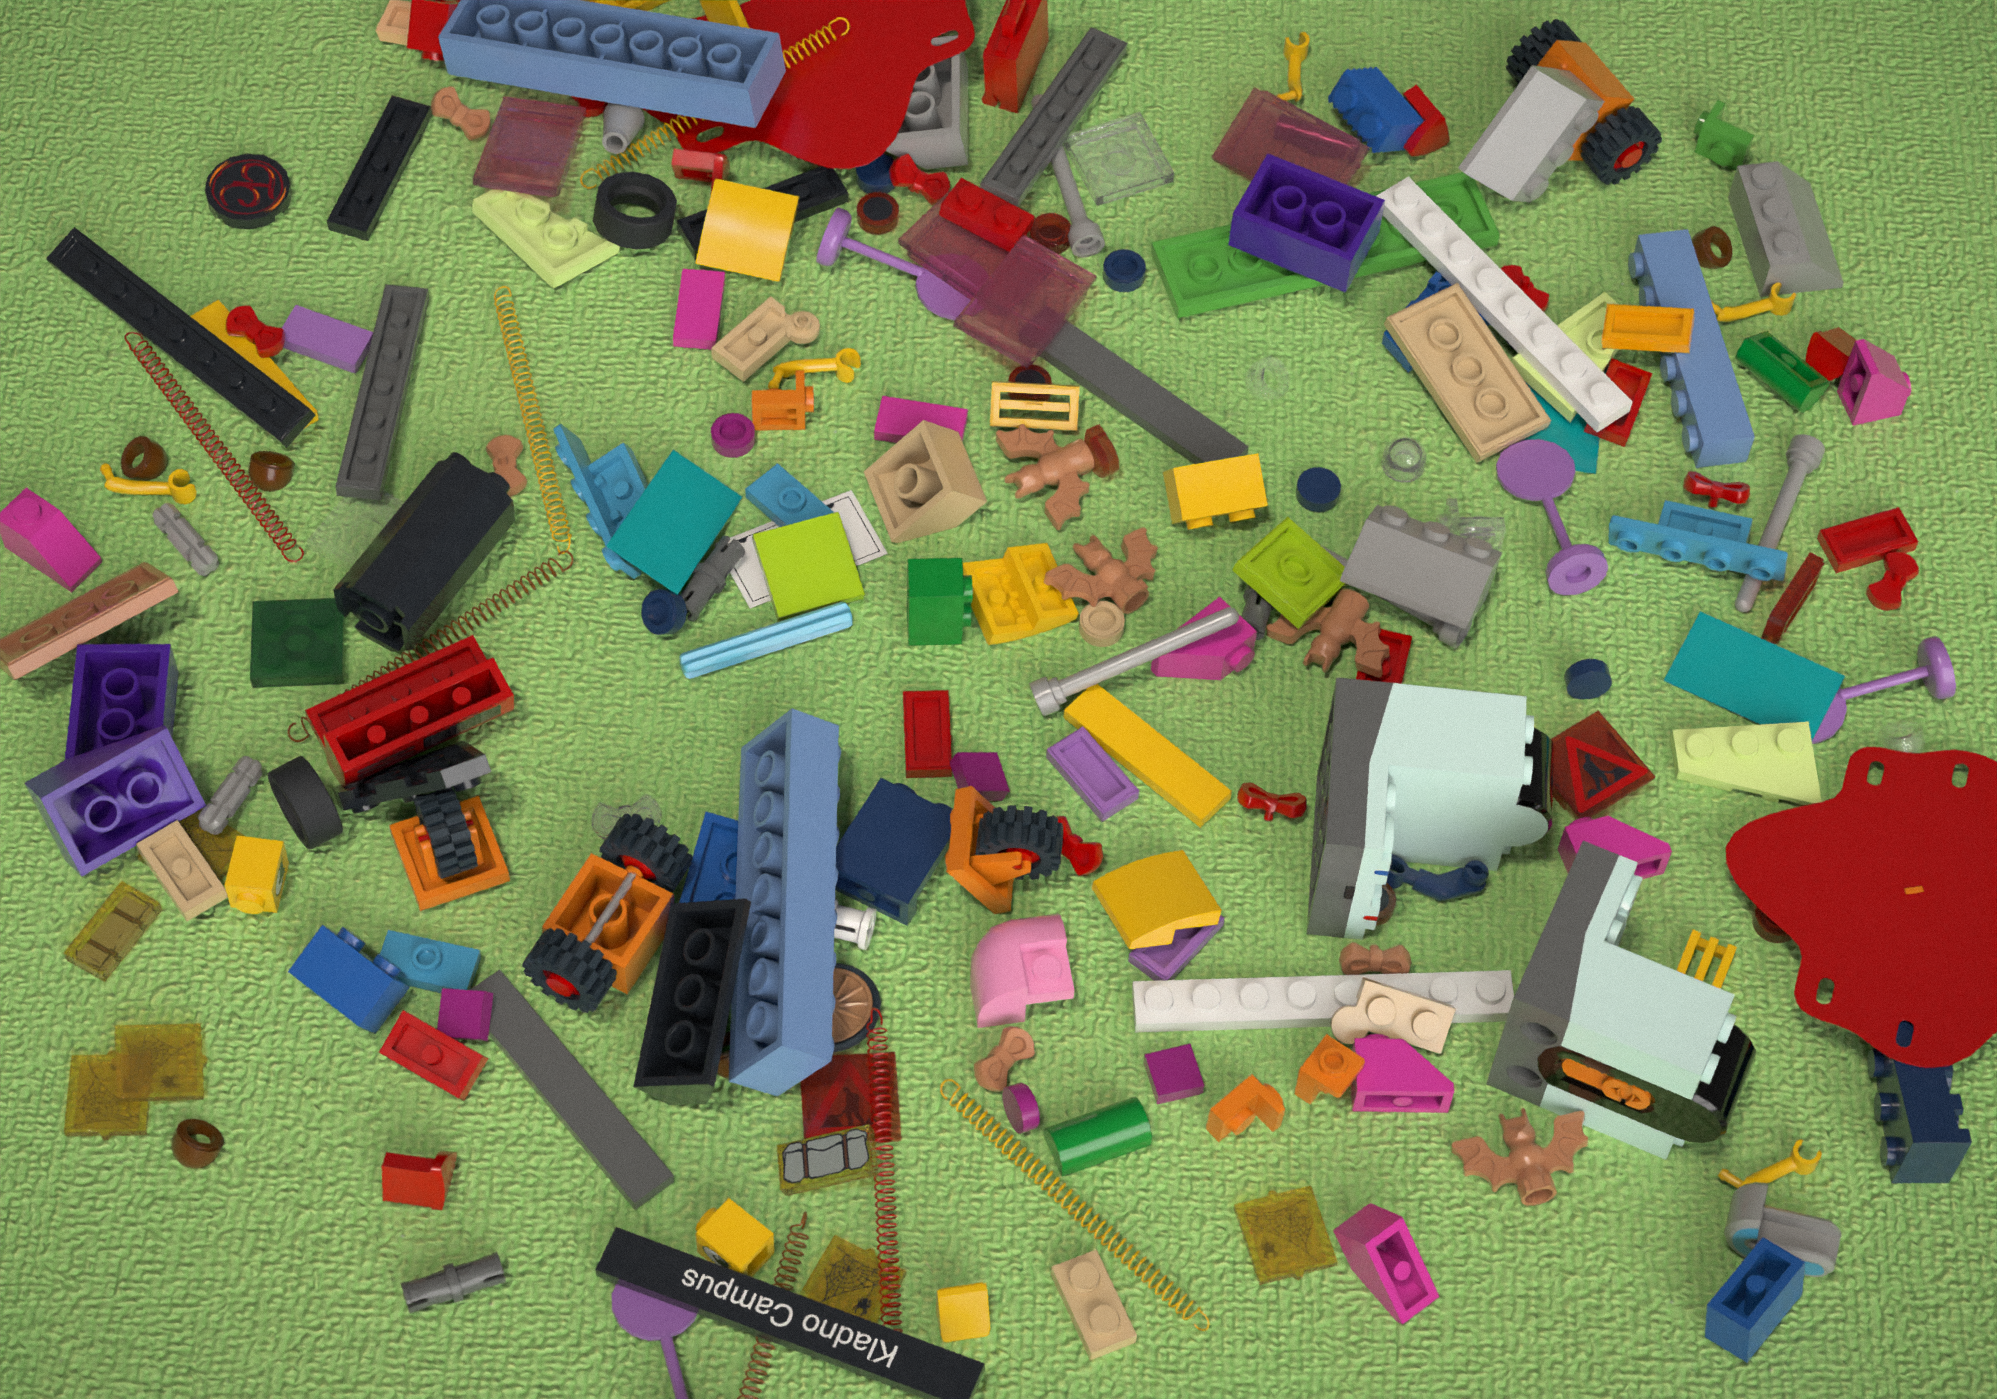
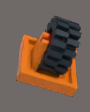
(999, 845)
(448, 849)

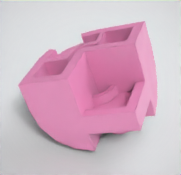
(1019, 966)

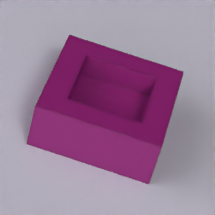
(982, 772)
(465, 1014)
(1173, 1074)

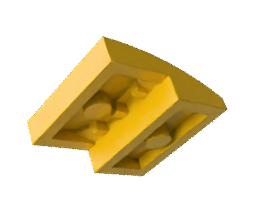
(747, 230)
(1012, 594)
(1155, 899)

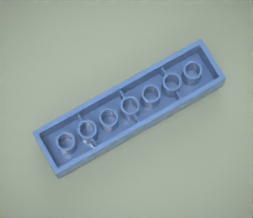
(617, 56)
(790, 876)

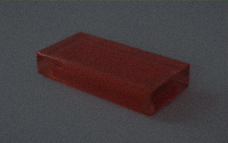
(1793, 599)

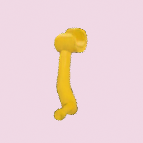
(1295, 55)
(1773, 303)
(838, 364)
(173, 487)
(1776, 1170)

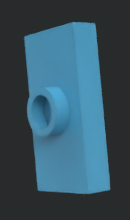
(784, 498)
(430, 962)

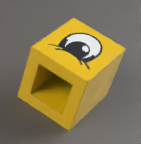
(256, 874)
(734, 1239)

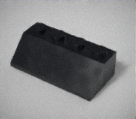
(692, 1000)

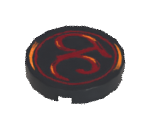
(248, 191)

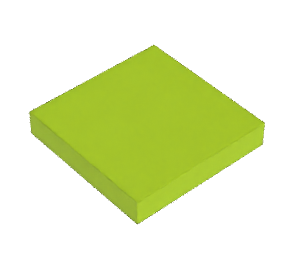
(807, 566)
(1291, 572)

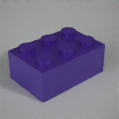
(1306, 222)
(120, 694)

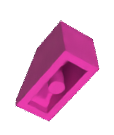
(1872, 384)
(47, 540)
(1213, 655)
(1618, 838)
(1397, 1079)
(1387, 1261)

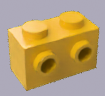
(1214, 490)

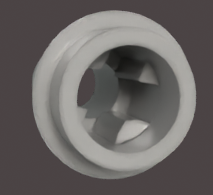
(620, 126)

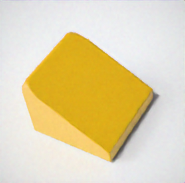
(963, 1312)

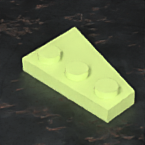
(541, 238)
(1586, 331)
(1751, 758)

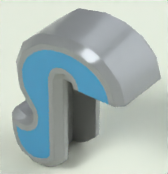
(1803, 1235)

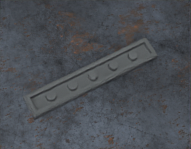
(1054, 116)
(382, 392)
(1140, 398)
(573, 1095)

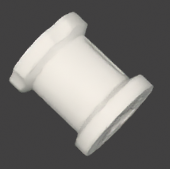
(855, 925)

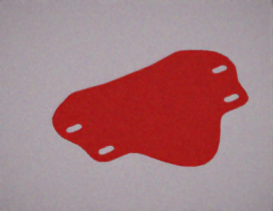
(851, 94)
(1837, 888)

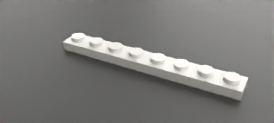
(1505, 305)
(1305, 999)

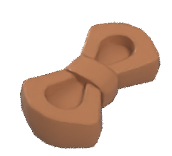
(447, 105)
(504, 452)
(1358, 960)
(993, 1070)

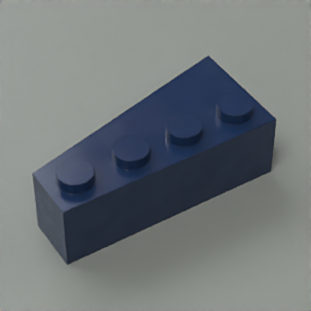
(1917, 1117)

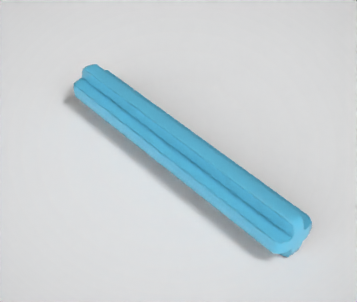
(765, 640)

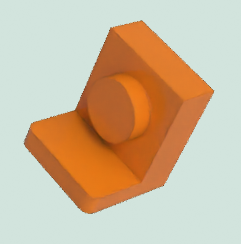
(782, 408)
(1328, 1070)
(1241, 1107)

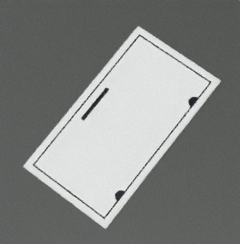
(860, 535)

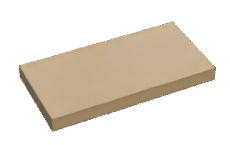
(1467, 372)

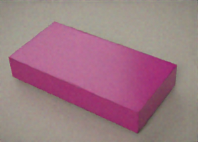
(699, 309)
(900, 416)

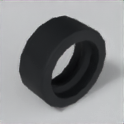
(629, 230)
(305, 802)

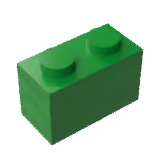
(937, 601)

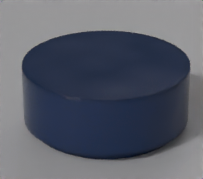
(875, 175)
(1124, 270)
(1318, 489)
(663, 612)
(1587, 679)

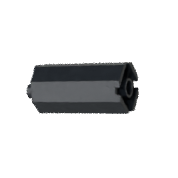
(426, 553)

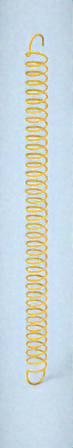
(685, 119)
(530, 420)
(1073, 1201)

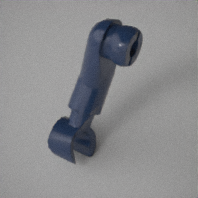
(1440, 887)

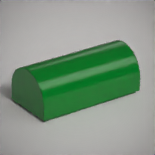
(1782, 370)
(1098, 1136)

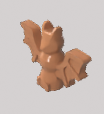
(1055, 467)
(1112, 576)
(1337, 627)
(1527, 1162)

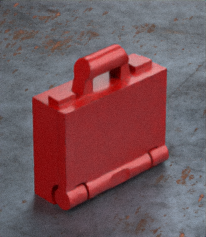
(1014, 52)

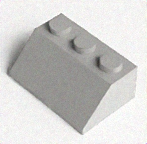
(937, 115)
(1533, 133)
(1782, 230)
(1422, 566)

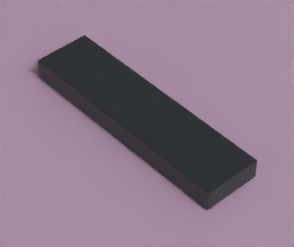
(379, 168)
(818, 192)

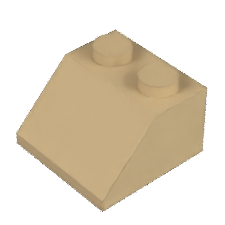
(925, 483)

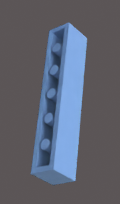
(1701, 381)

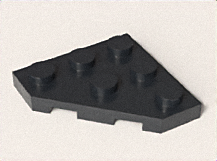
(450, 766)

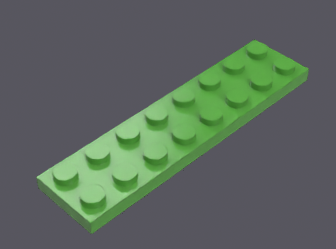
(1208, 274)

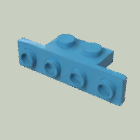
(607, 486)
(1702, 538)

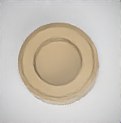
(1101, 624)

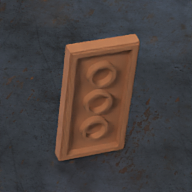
(83, 619)

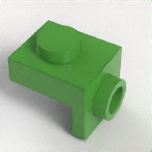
(1721, 140)

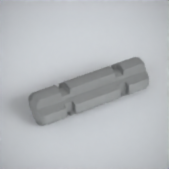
(185, 539)
(230, 795)

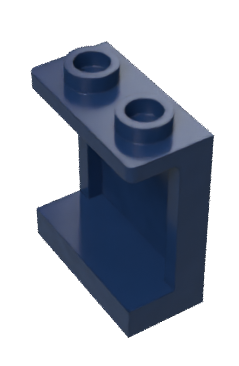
(892, 850)

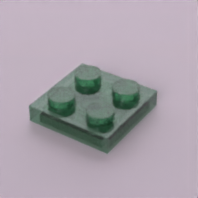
(297, 643)

